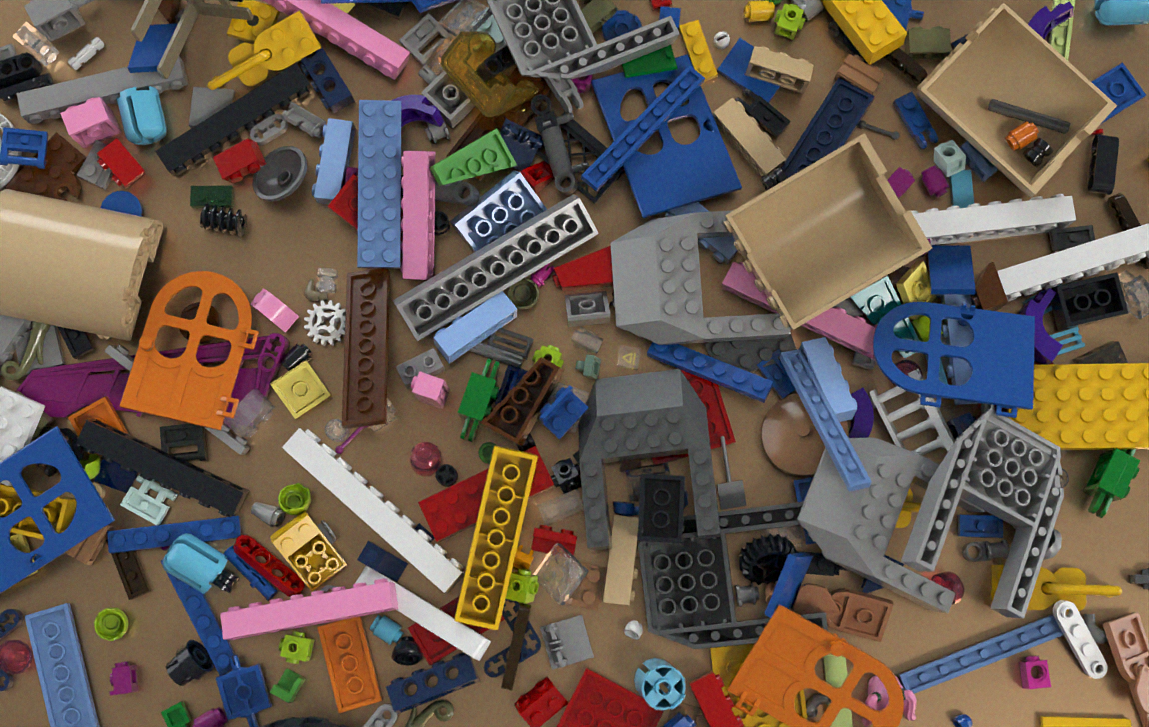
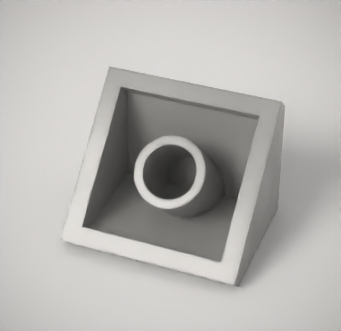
(587, 309)

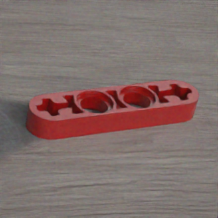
(266, 568)

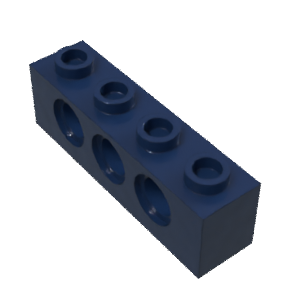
(335, 99)
(398, 689)

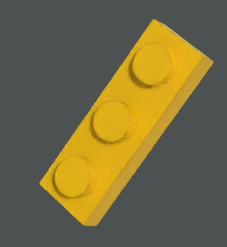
(698, 49)

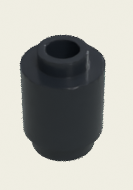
(296, 356)

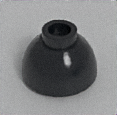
(407, 652)

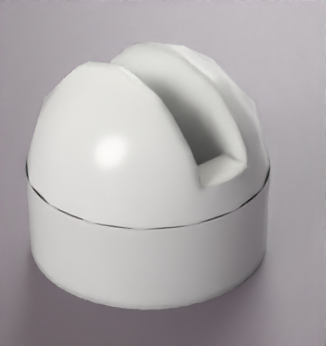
(723, 43)
(633, 629)

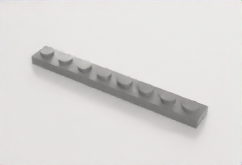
(238, 444)

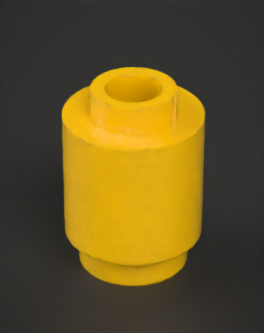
(759, 11)

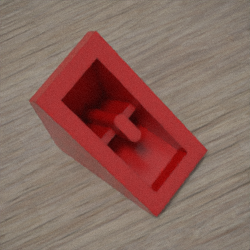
(538, 176)

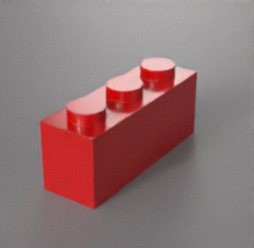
(713, 702)

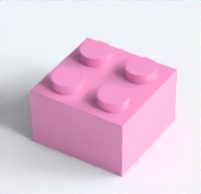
(90, 122)

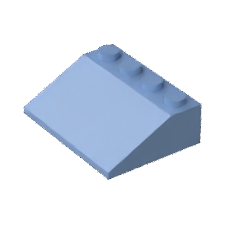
(498, 211)

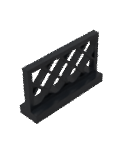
(591, 143)

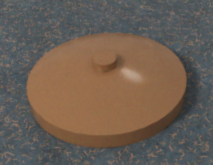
(792, 438)

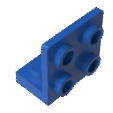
(562, 412)

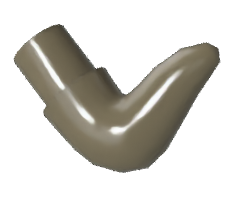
(313, 295)

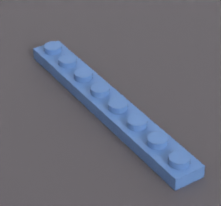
(825, 420)
(980, 654)

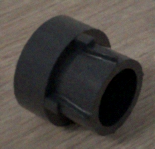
(189, 663)

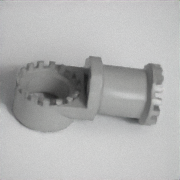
(987, 550)

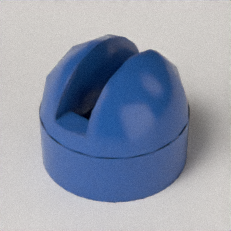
(962, 721)

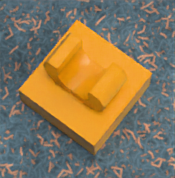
(522, 559)

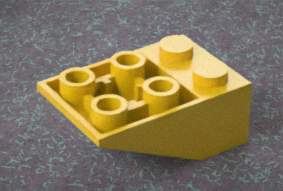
(308, 550)

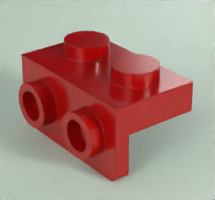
(545, 539)
(540, 703)

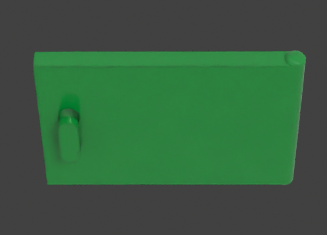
(654, 62)

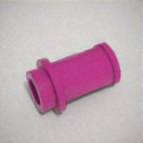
(541, 275)

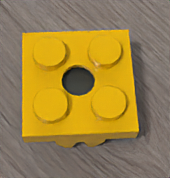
(248, 30)

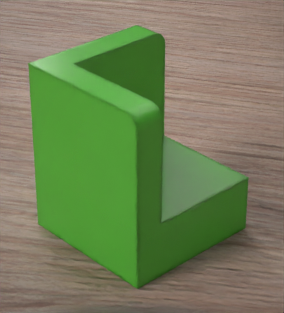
(288, 686)

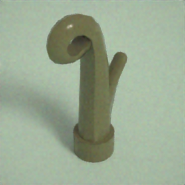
(33, 349)
(427, 713)

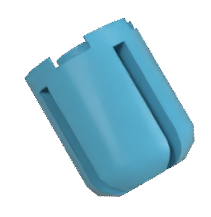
(1122, 12)
(142, 115)
(194, 562)
(648, 684)

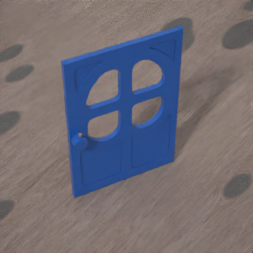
(678, 171)
(89, 517)

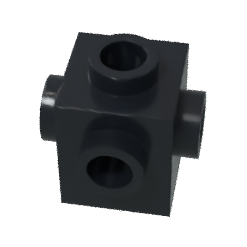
(566, 475)

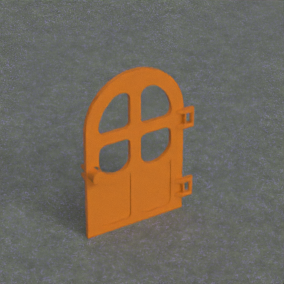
(181, 385)
(785, 664)

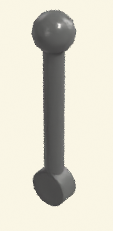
(894, 136)

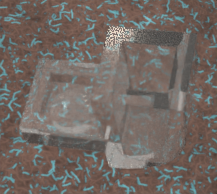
(1135, 294)

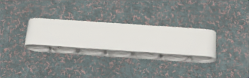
(432, 618)

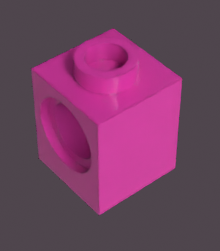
(1043, 677)

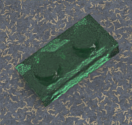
(213, 195)

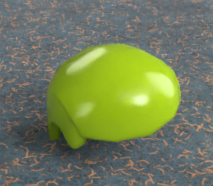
(91, 465)
(294, 499)
(111, 624)

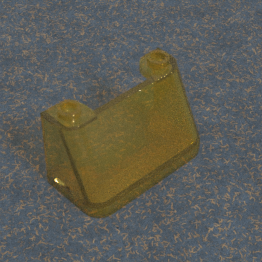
(489, 97)

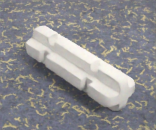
(86, 53)

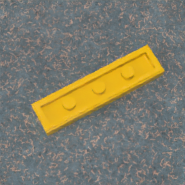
(1055, 721)

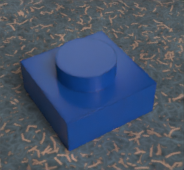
(669, 11)

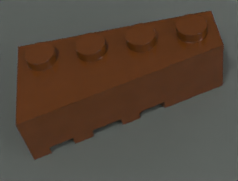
(522, 406)

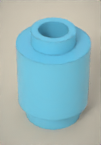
(386, 629)

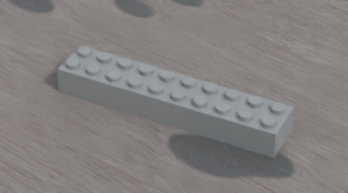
(496, 267)

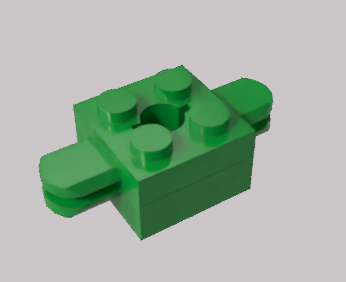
(478, 399)
(1111, 479)

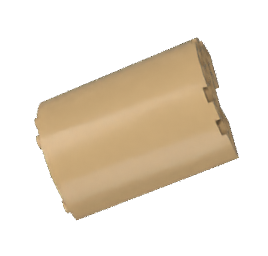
(1020, 68)
(825, 233)
(73, 263)

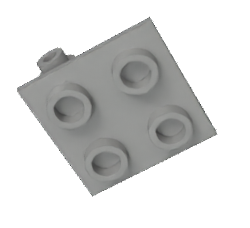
(566, 642)

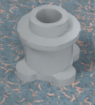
(435, 133)
(746, 594)

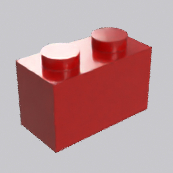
(239, 161)
(120, 163)

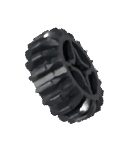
(765, 558)

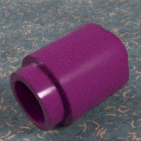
(934, 181)
(211, 718)

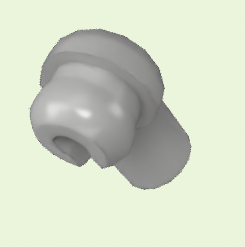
(1098, 635)
(814, 702)

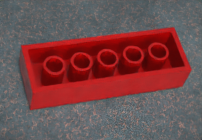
(459, 505)

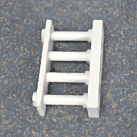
(934, 420)

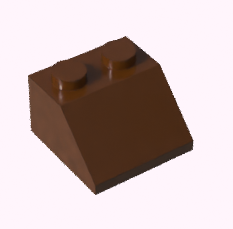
(989, 290)

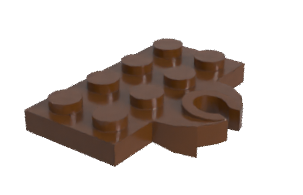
(59, 173)

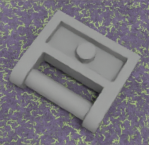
(421, 35)

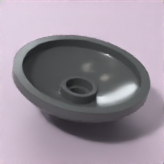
(281, 174)

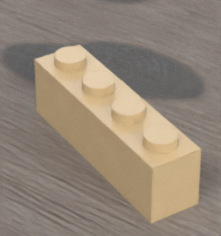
(748, 138)
(621, 561)

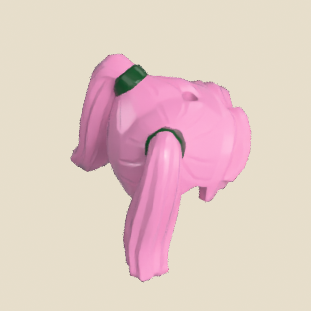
(879, 699)

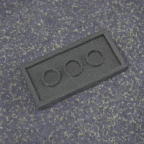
(749, 353)

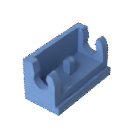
(977, 162)

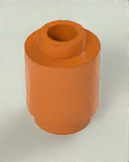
(1022, 135)

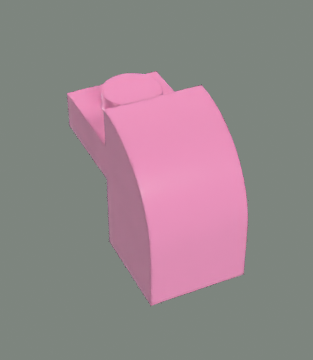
(274, 310)

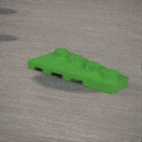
(476, 159)

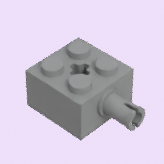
(56, 17)
(439, 90)

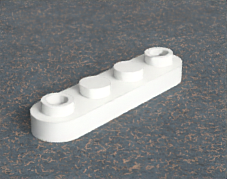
(1079, 639)

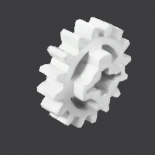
(321, 328)

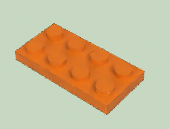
(349, 664)

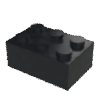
(1088, 301)
(661, 508)

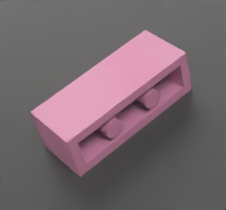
(430, 390)

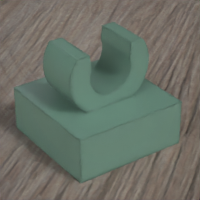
(589, 367)

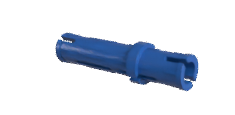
(255, 578)

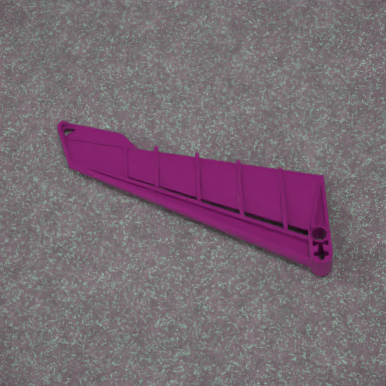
(71, 386)

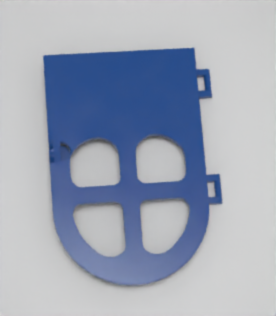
(998, 355)

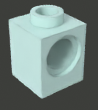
(949, 158)

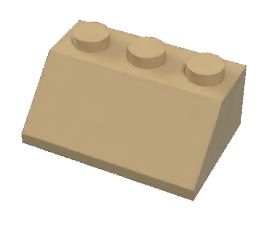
(779, 69)

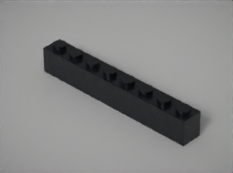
(234, 119)
(161, 466)

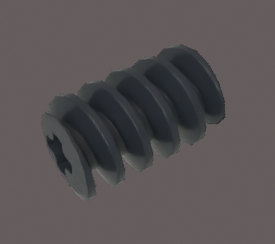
(223, 221)

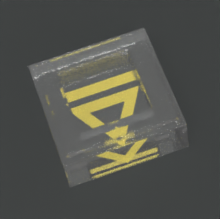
(628, 357)

